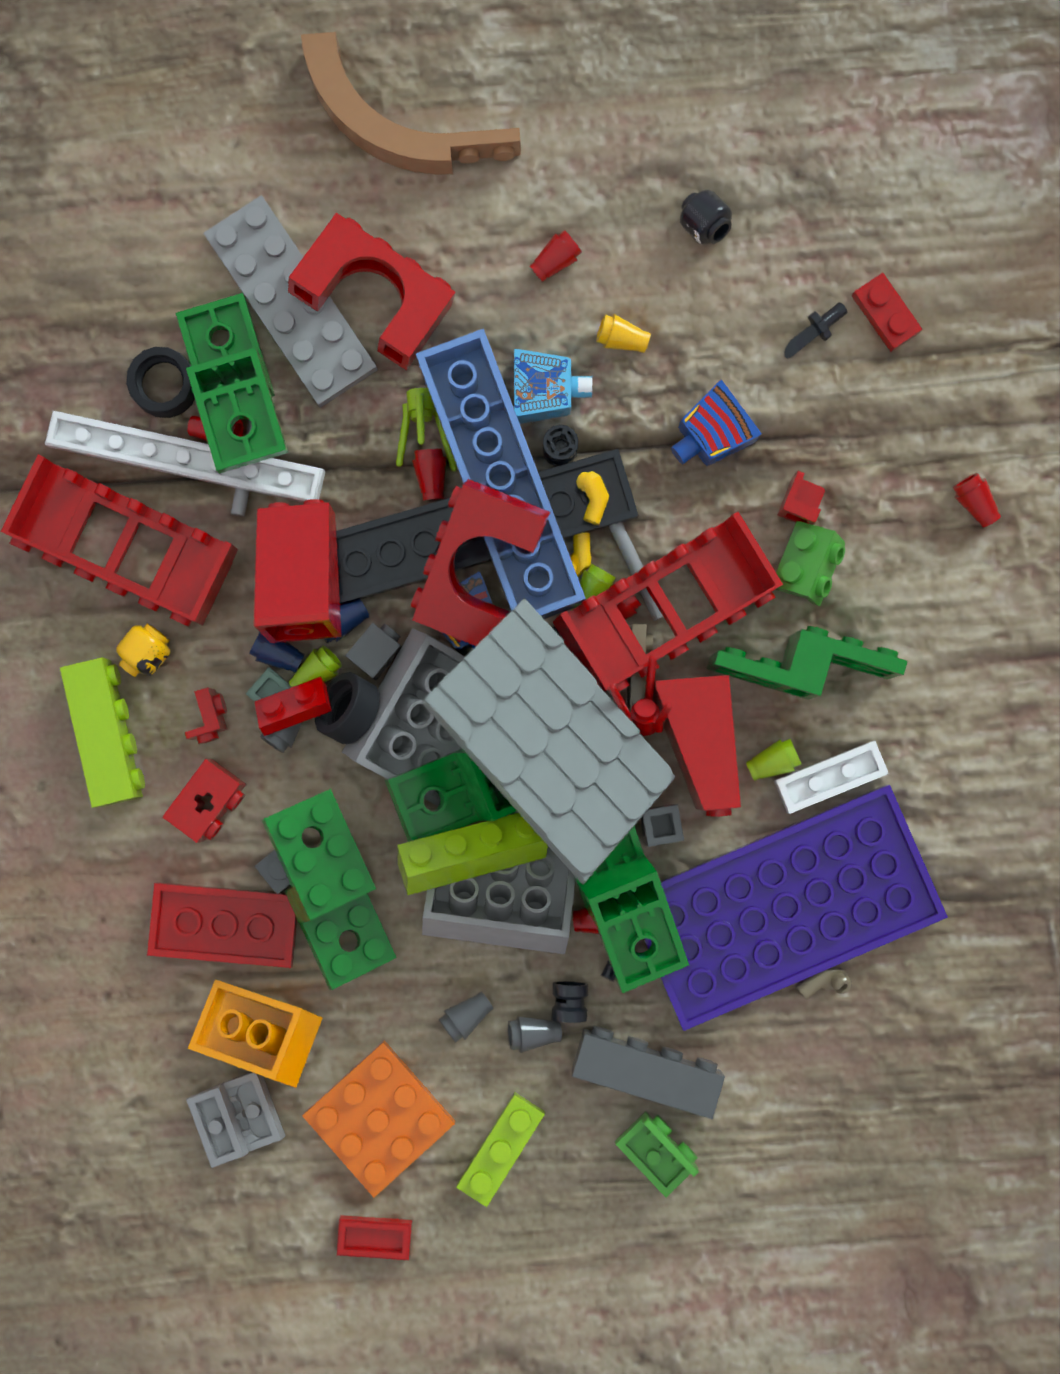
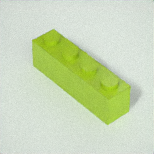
(102, 732)
(468, 853)

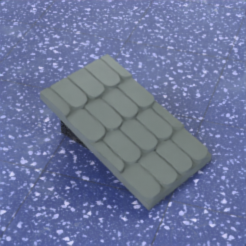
(550, 739)

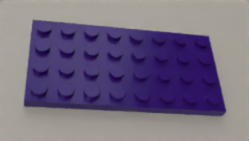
(796, 905)

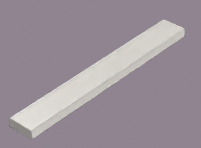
(180, 457)

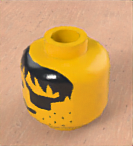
(143, 650)

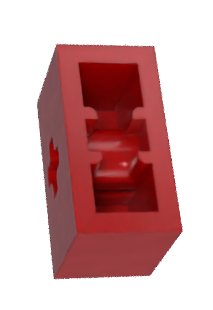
(187, 810)

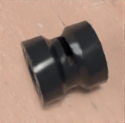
(559, 452)
(569, 1001)

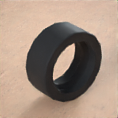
(137, 371)
(358, 716)

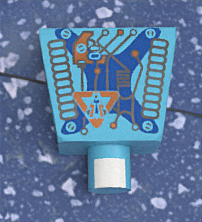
(545, 386)

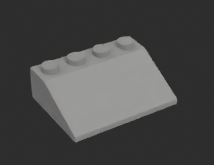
(403, 728)
(509, 907)

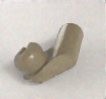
(830, 979)

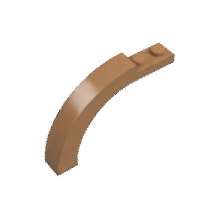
(385, 139)

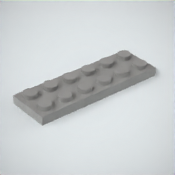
(314, 342)

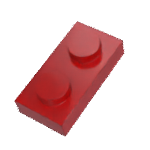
(886, 312)
(292, 706)

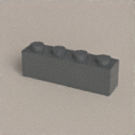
(648, 1072)

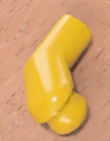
(596, 493)
(581, 553)

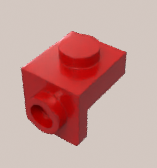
(212, 708)

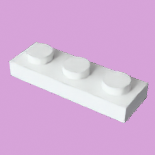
(831, 777)

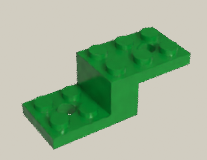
(231, 383)
(807, 663)
(463, 792)
(329, 888)
(629, 906)

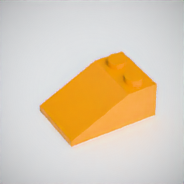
(255, 1033)

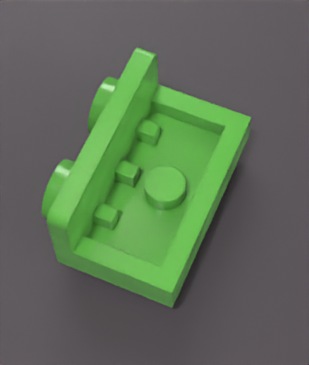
(810, 562)
(657, 1154)

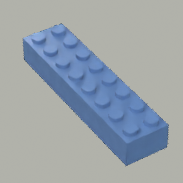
(494, 452)

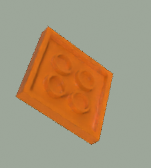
(379, 1119)

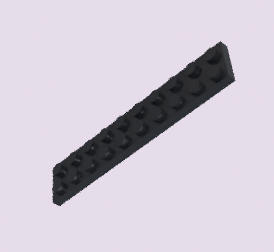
(396, 547)

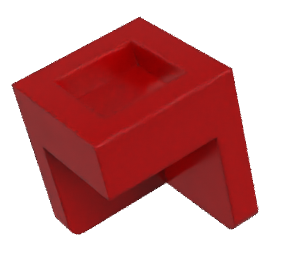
(801, 500)

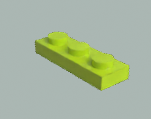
(500, 1149)

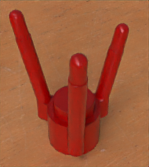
(644, 712)

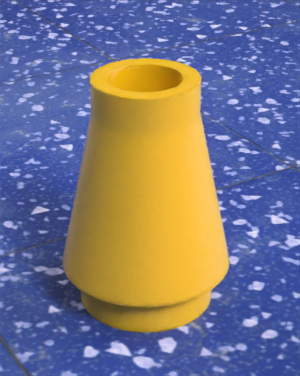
(622, 335)

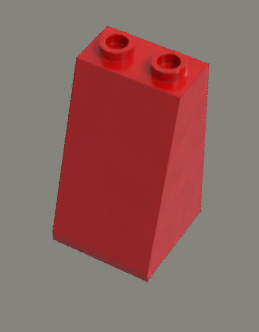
(297, 572)
(703, 739)

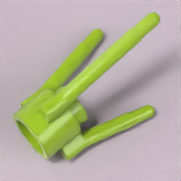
(420, 410)

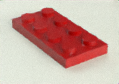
(222, 925)

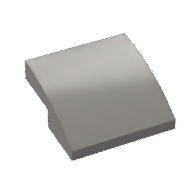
(235, 1118)

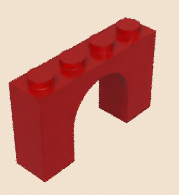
(347, 250)
(475, 513)

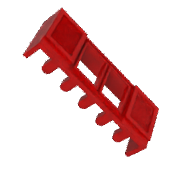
(56, 509)
(727, 569)

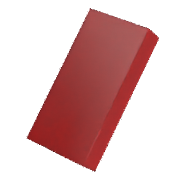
(374, 1237)

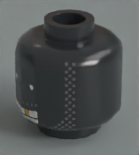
(706, 217)

